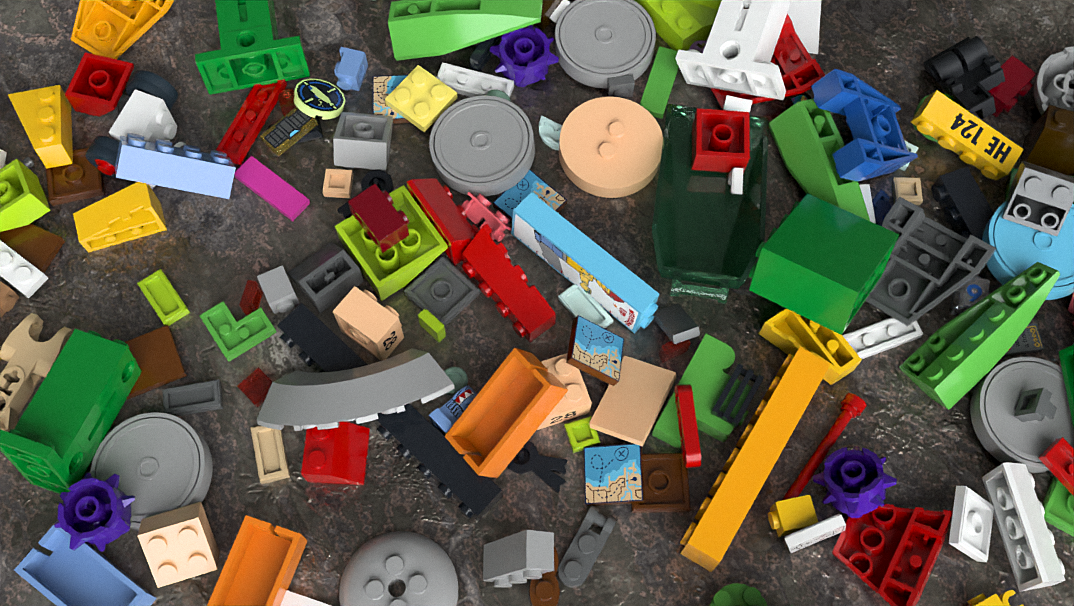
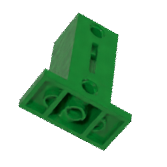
(250, 49)
(71, 411)

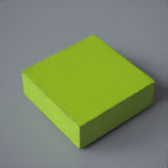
(432, 325)
(581, 435)

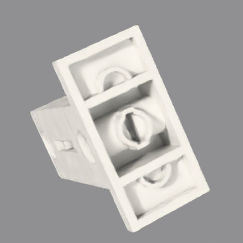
(740, 50)

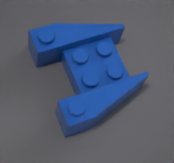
(871, 117)

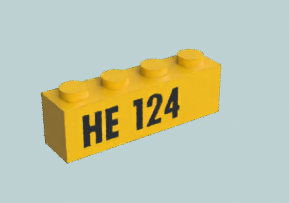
(966, 136)

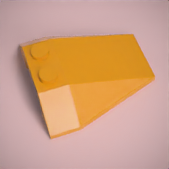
(114, 25)

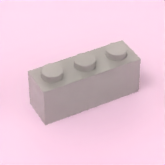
(518, 558)

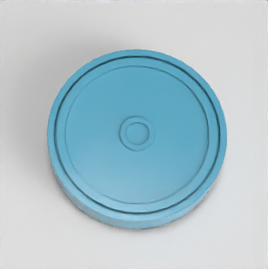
(1023, 246)

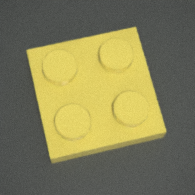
(421, 98)

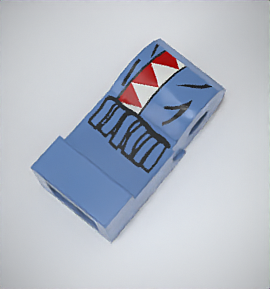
(449, 413)

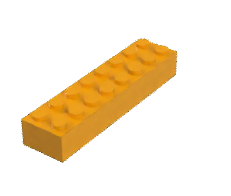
(751, 465)

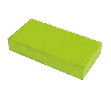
(163, 297)

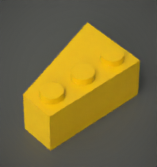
(47, 122)

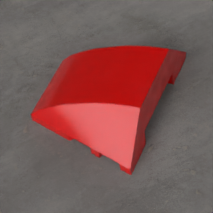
(894, 550)

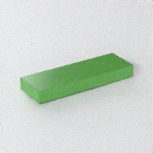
(660, 82)

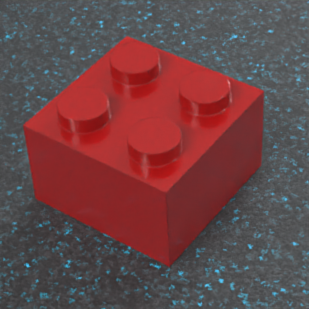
(720, 140)

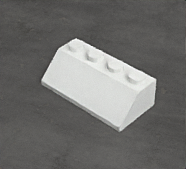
(1023, 527)

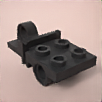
(967, 75)

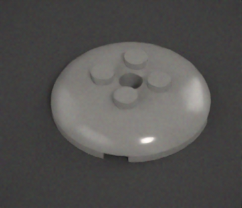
(403, 559)

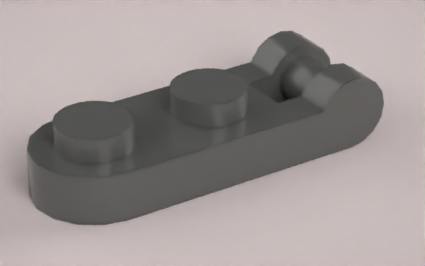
(585, 548)

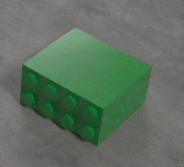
(822, 262)

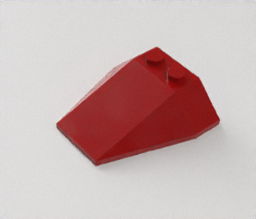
(795, 65)

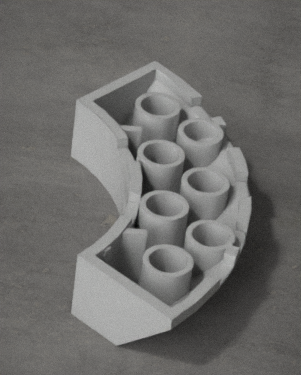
(352, 394)

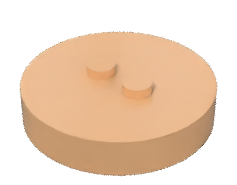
(610, 147)

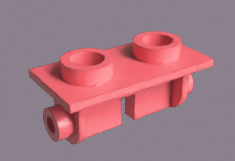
(479, 208)

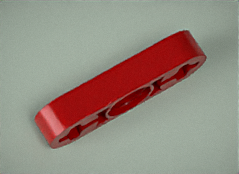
(687, 426)

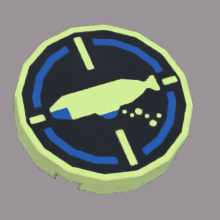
(319, 98)

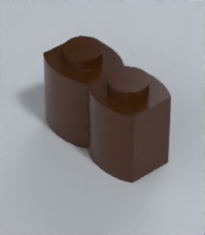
(546, 590)

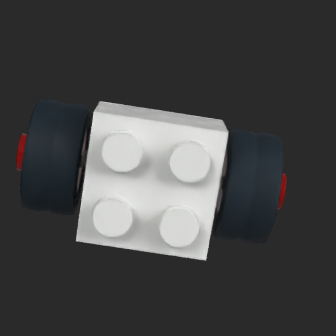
(144, 114)

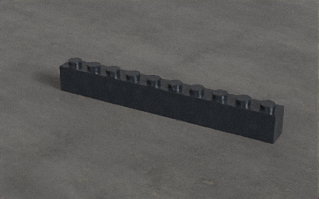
(408, 428)

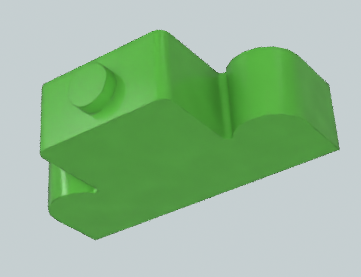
(708, 378)

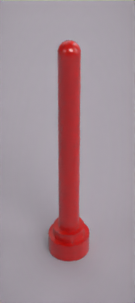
(851, 407)

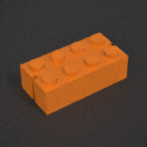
(505, 413)
(258, 565)

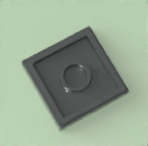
(442, 291)

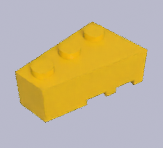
(120, 218)
(791, 331)

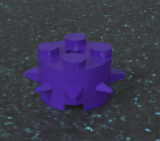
(524, 55)
(854, 481)
(94, 512)

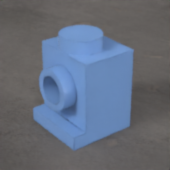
(351, 69)

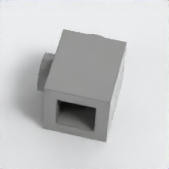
(278, 290)

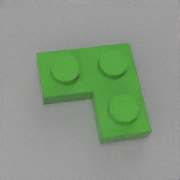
(234, 336)

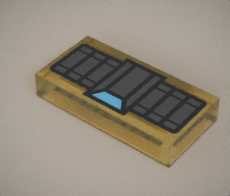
(288, 131)

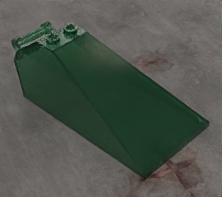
(697, 223)

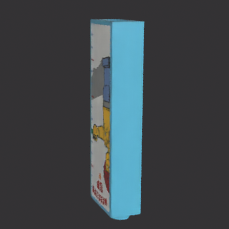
(584, 263)

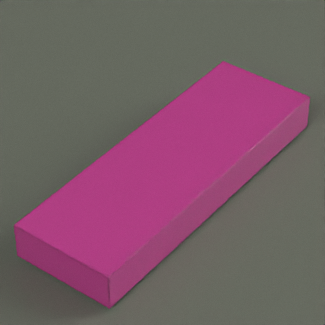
(271, 188)

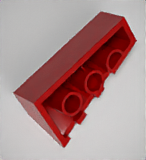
(507, 286)

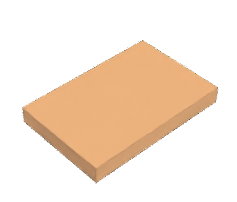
(634, 402)

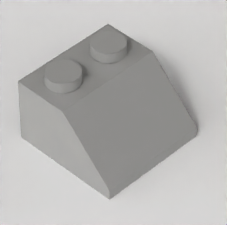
(362, 141)

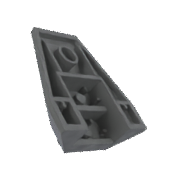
(924, 264)

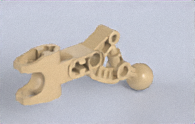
(26, 364)

